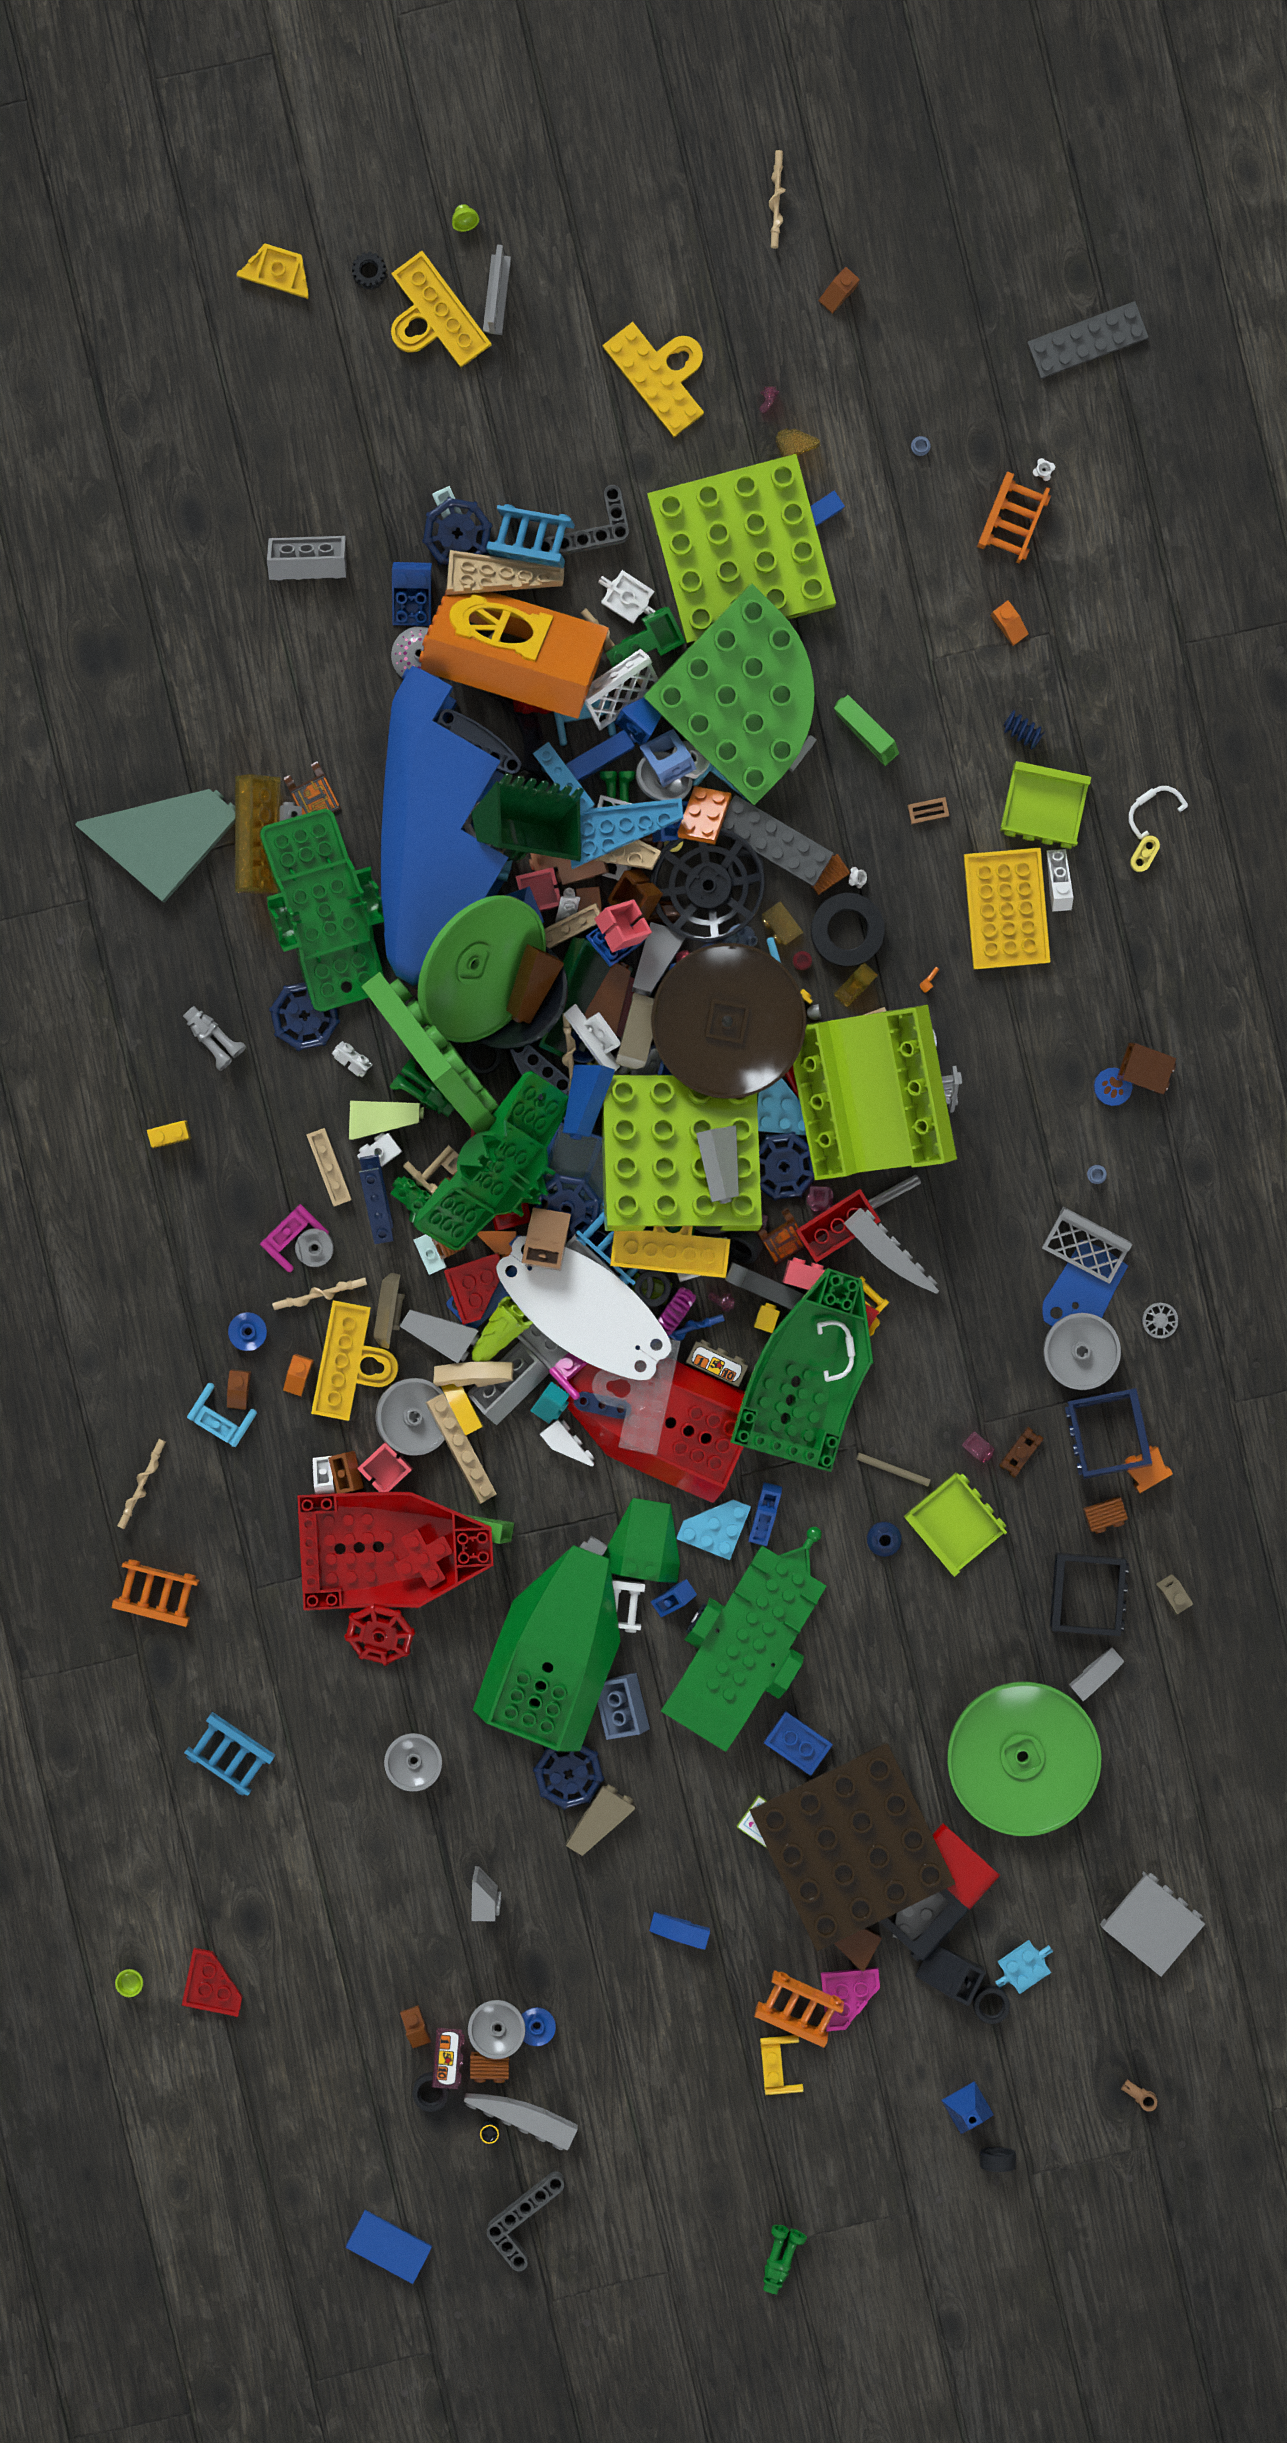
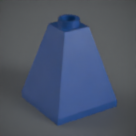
(638, 719)
(967, 2107)

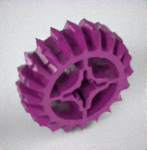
(676, 1309)

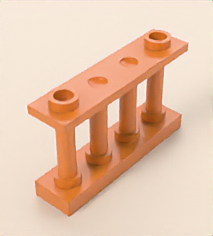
(1003, 503)
(142, 1607)
(791, 2024)

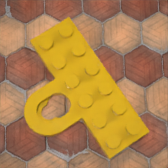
(440, 309)
(654, 379)
(671, 1251)
(342, 1360)

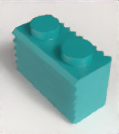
(551, 1403)

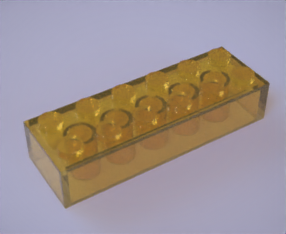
(255, 807)

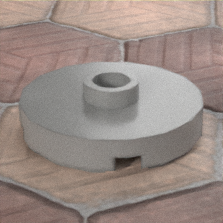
(312, 1257)

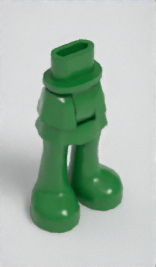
(610, 778)
(431, 1098)
(776, 2268)

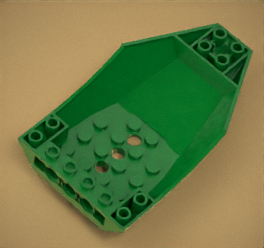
(797, 1349)
(559, 1620)

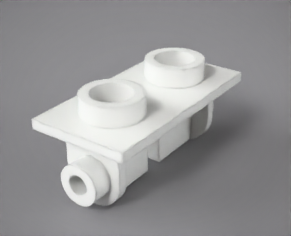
(568, 905)
(359, 1063)

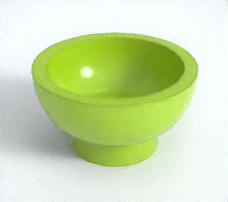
(464, 218)
(129, 1983)

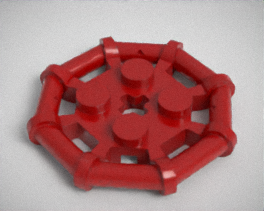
(380, 1625)

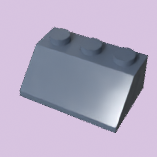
(622, 1707)

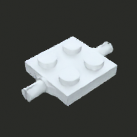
(627, 596)

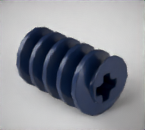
(1023, 730)

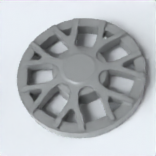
(1160, 1320)

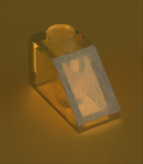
(795, 442)
(855, 984)

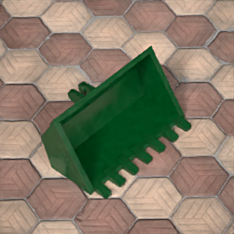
(585, 975)

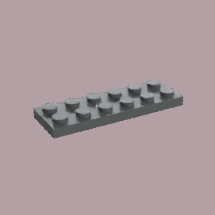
(1087, 340)
(777, 841)

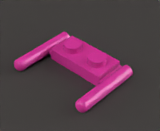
(286, 1231)
(565, 1370)

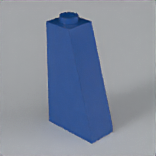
(601, 755)
(585, 1098)

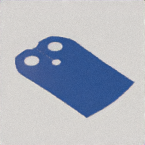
(1082, 1287)

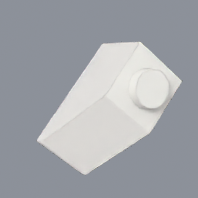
(323, 1476)

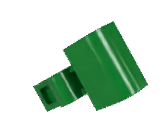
(660, 634)

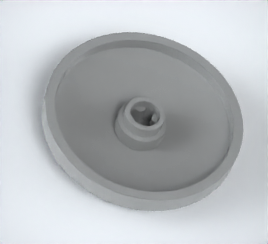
(1082, 1351)
(405, 1418)

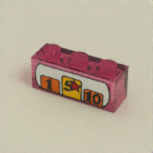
(447, 2058)

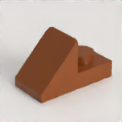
(415, 2027)

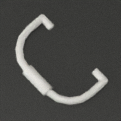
(1145, 797)
(850, 1348)

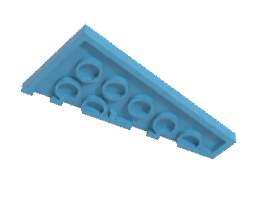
(616, 826)

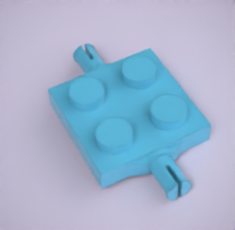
(1024, 1966)

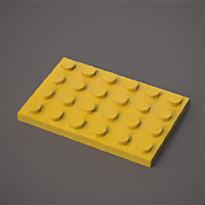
(1006, 908)

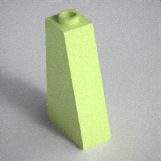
(378, 1117)

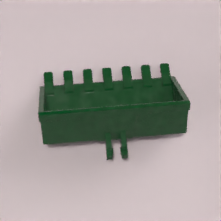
(530, 819)

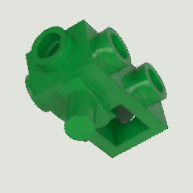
(410, 1195)

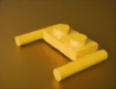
(773, 2065)

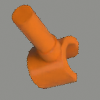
(926, 985)

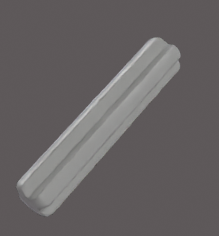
(894, 1191)

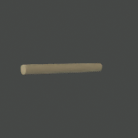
(893, 1469)

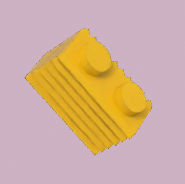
(169, 1134)

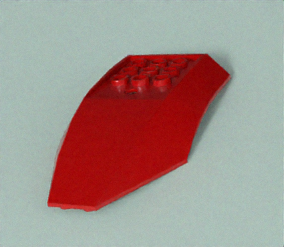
(680, 1459)
(370, 1577)

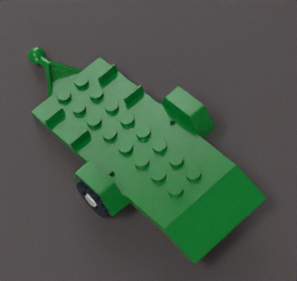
(746, 1644)

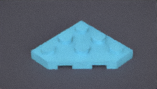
(779, 1110)
(716, 1528)

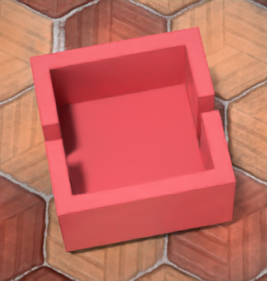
(542, 887)
(616, 923)
(802, 1275)
(385, 1468)

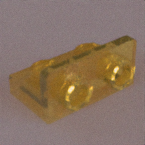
(781, 923)

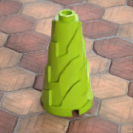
(503, 1326)

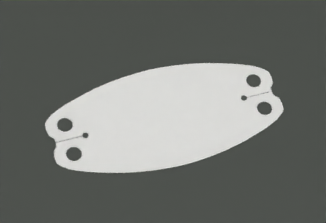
(586, 1312)

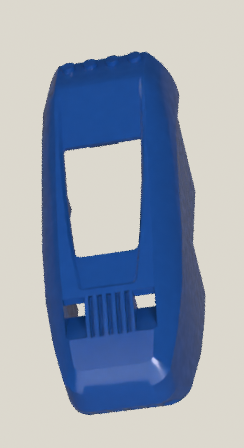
(426, 855)

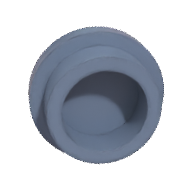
(920, 446)
(1096, 1174)

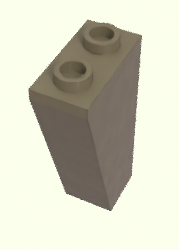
(600, 1818)

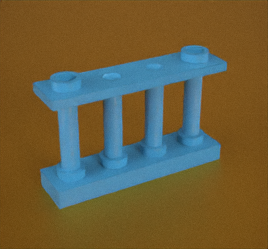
(535, 554)
(559, 773)
(584, 1239)
(246, 1744)

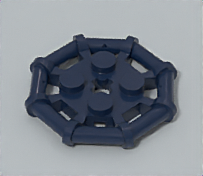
(450, 523)
(298, 1024)
(792, 1173)
(574, 1199)
(569, 1785)

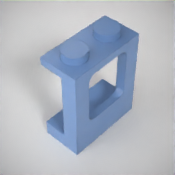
(673, 766)

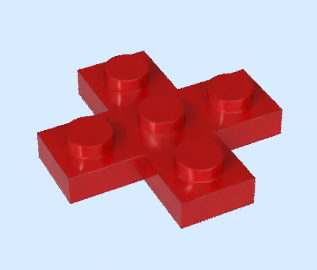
(423, 1558)

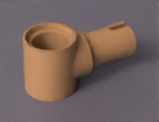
(1139, 2095)

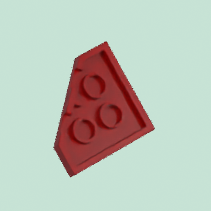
(473, 1286)
(210, 1985)

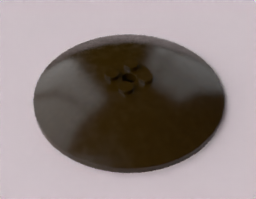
(764, 1012)

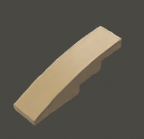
(473, 1373)

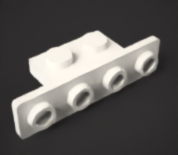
(595, 1035)

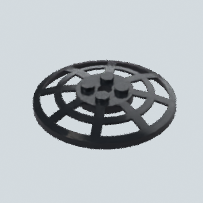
(718, 895)

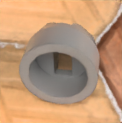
(814, 1012)

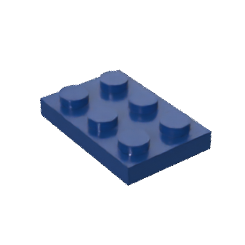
(798, 1743)

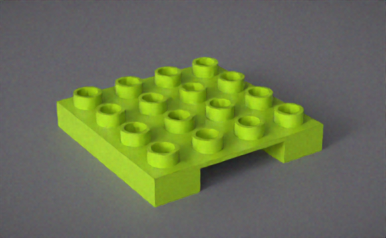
(737, 533)
(873, 1094)
(656, 1162)

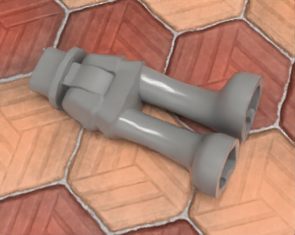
(204, 1028)

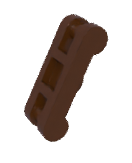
(1020, 1452)

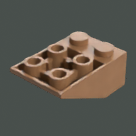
(546, 1239)

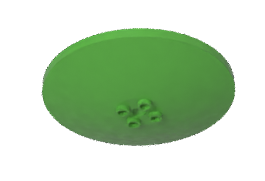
(469, 998)
(1032, 1793)

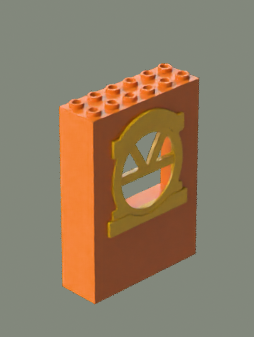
(545, 671)

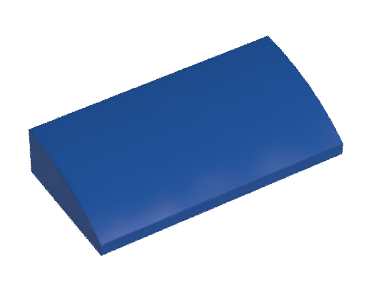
(388, 2246)

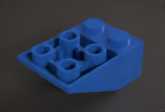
(411, 593)
(598, 941)

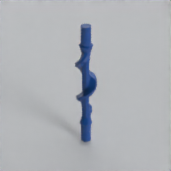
(691, 1325)

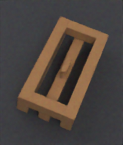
(925, 803)

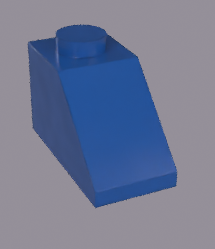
(674, 1598)

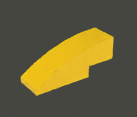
(462, 1408)

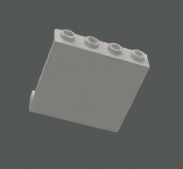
(1153, 1924)

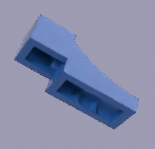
(765, 1513)

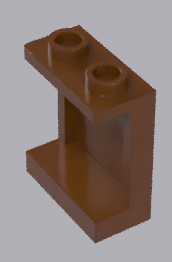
(1146, 1068)

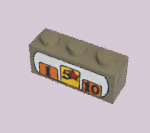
(717, 1362)

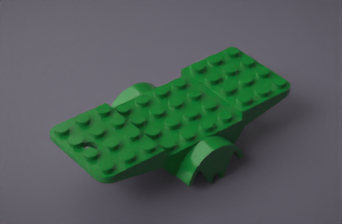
(322, 907)
(498, 1165)

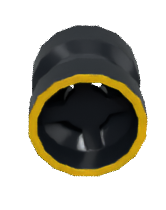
(487, 2134)

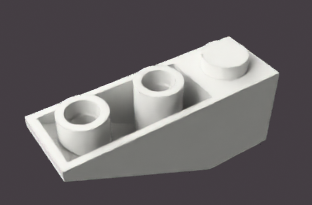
(1059, 880)
(560, 1440)

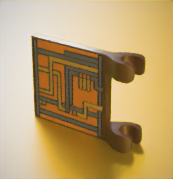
(313, 794)
(783, 1240)

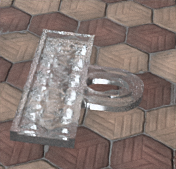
(645, 1402)

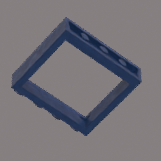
(1139, 1424)

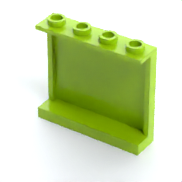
(1044, 804)
(955, 1523)

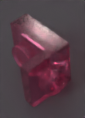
(978, 1447)

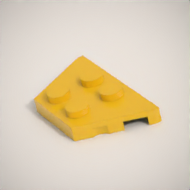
(277, 270)

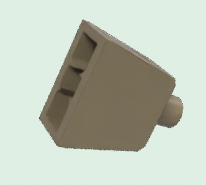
(1174, 1594)

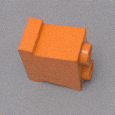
(1150, 1475)

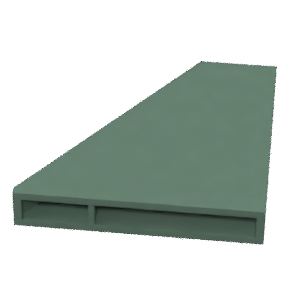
(164, 838)

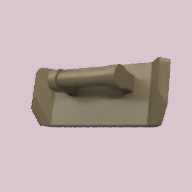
(637, 1033)
(388, 1310)

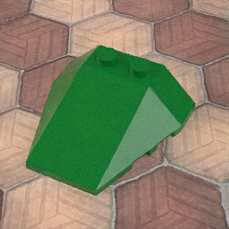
(645, 1543)

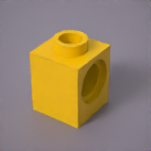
(767, 1317)

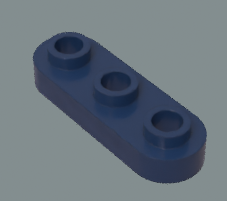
(593, 1406)

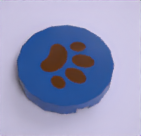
(1111, 1090)

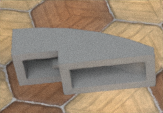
(1096, 1673)

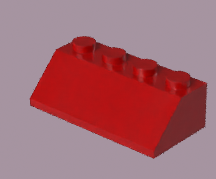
(828, 1231)

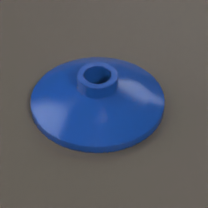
(237, 1331)
(544, 2033)

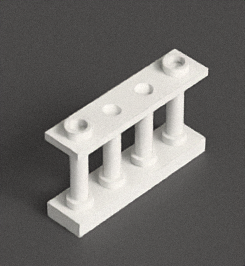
(634, 1588)

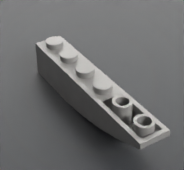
(887, 1250)
(527, 2117)

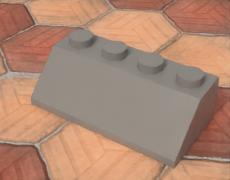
(307, 557)
(500, 1399)
(485, 1897)

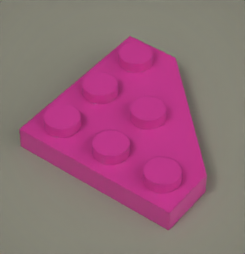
(854, 1989)

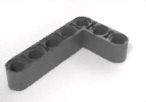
(590, 534)
(763, 1286)
(521, 2215)

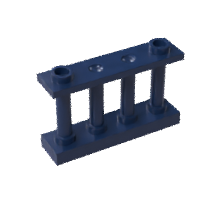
(376, 1199)

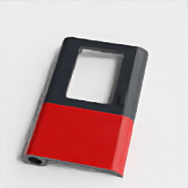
(972, 1880)

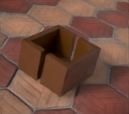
(636, 886)

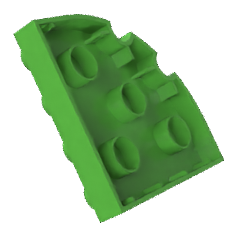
(742, 694)
(433, 1053)

